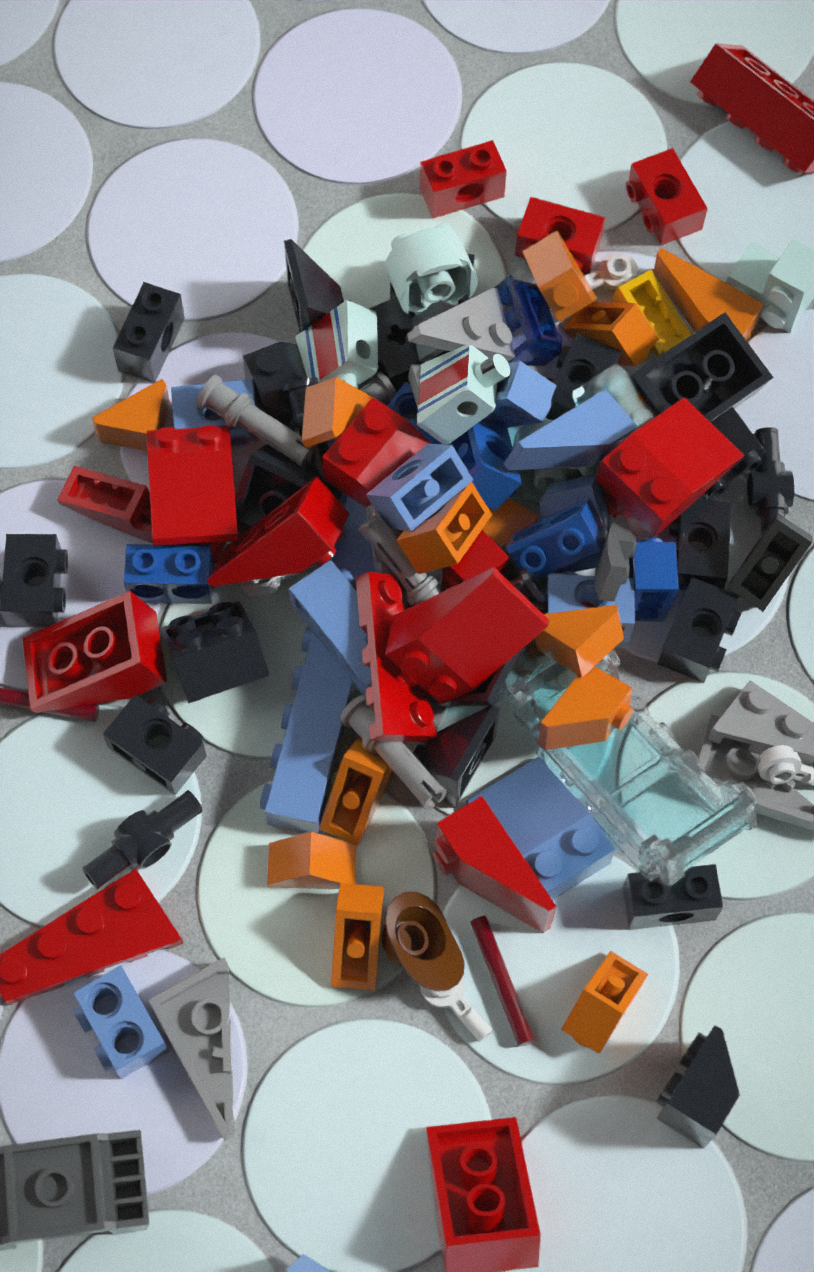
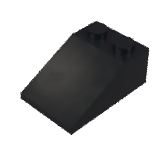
(708, 368)

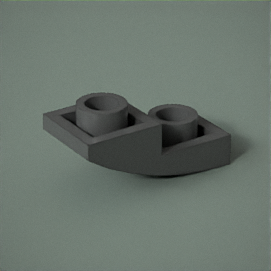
(613, 563)

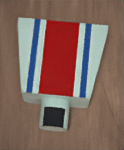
(341, 345)
(458, 391)

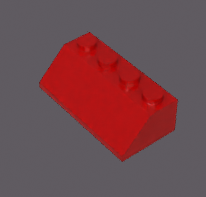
(760, 101)

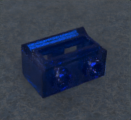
(534, 315)

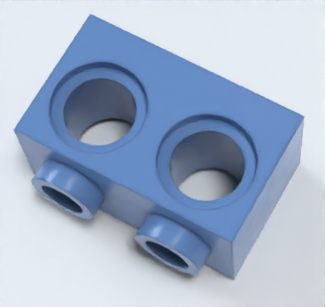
(522, 397)
(127, 1018)

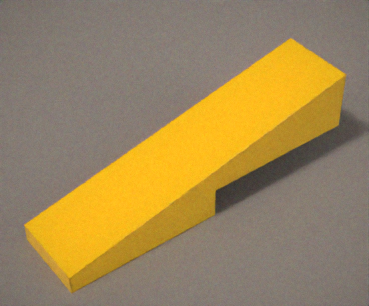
(656, 308)

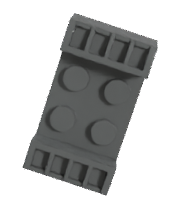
(72, 1187)

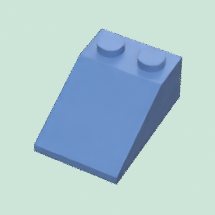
(548, 827)

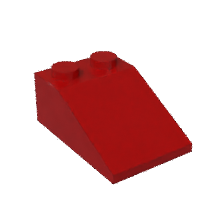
(370, 451)
(666, 465)
(191, 485)
(285, 539)
(463, 634)
(95, 656)
(490, 865)
(483, 1197)

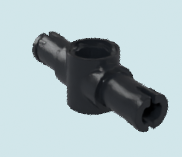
(770, 486)
(142, 839)

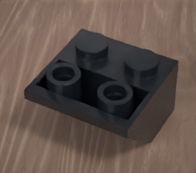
(214, 651)
(704, 1094)

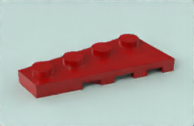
(397, 700)
(100, 932)

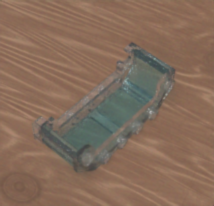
(638, 781)

